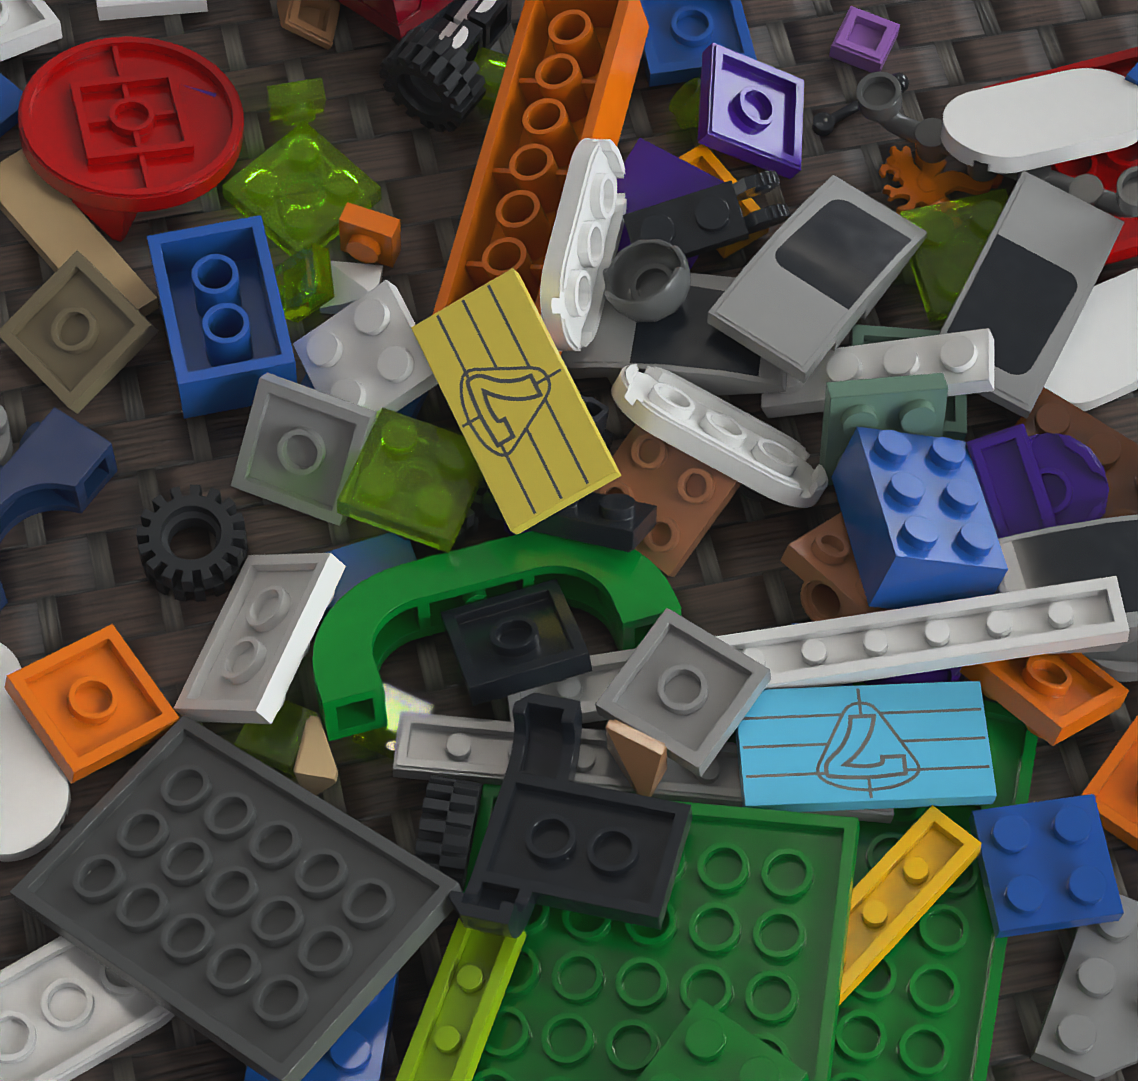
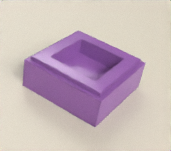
(864, 40)

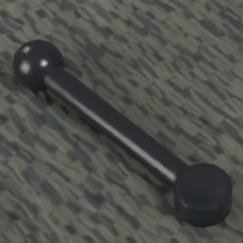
(824, 122)

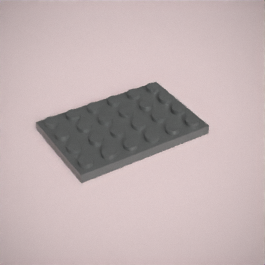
(237, 900)

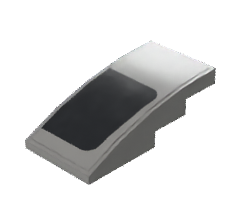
(816, 277)
(1033, 285)
(678, 344)
(1077, 554)

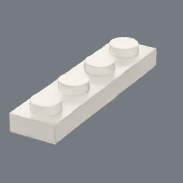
(962, 357)

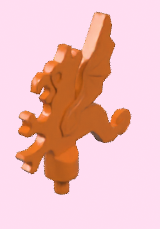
(929, 184)

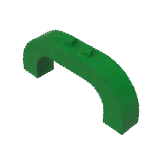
(407, 602)

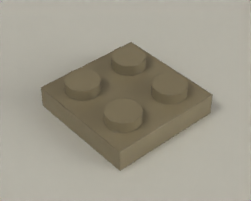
(77, 332)

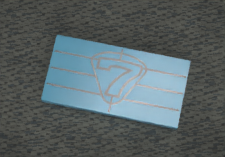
(866, 748)

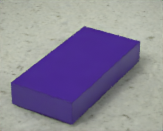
(1011, 482)

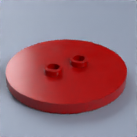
(122, 129)

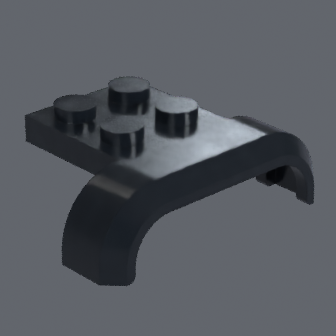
(568, 839)

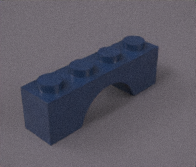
(54, 469)

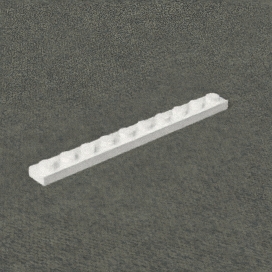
(903, 640)

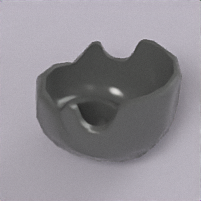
(647, 280)

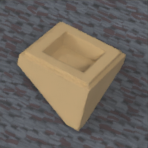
(314, 762)

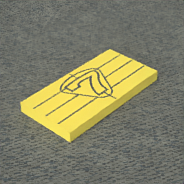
(515, 402)

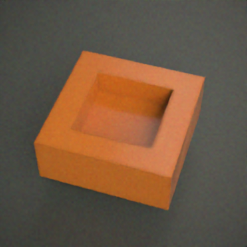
(369, 235)

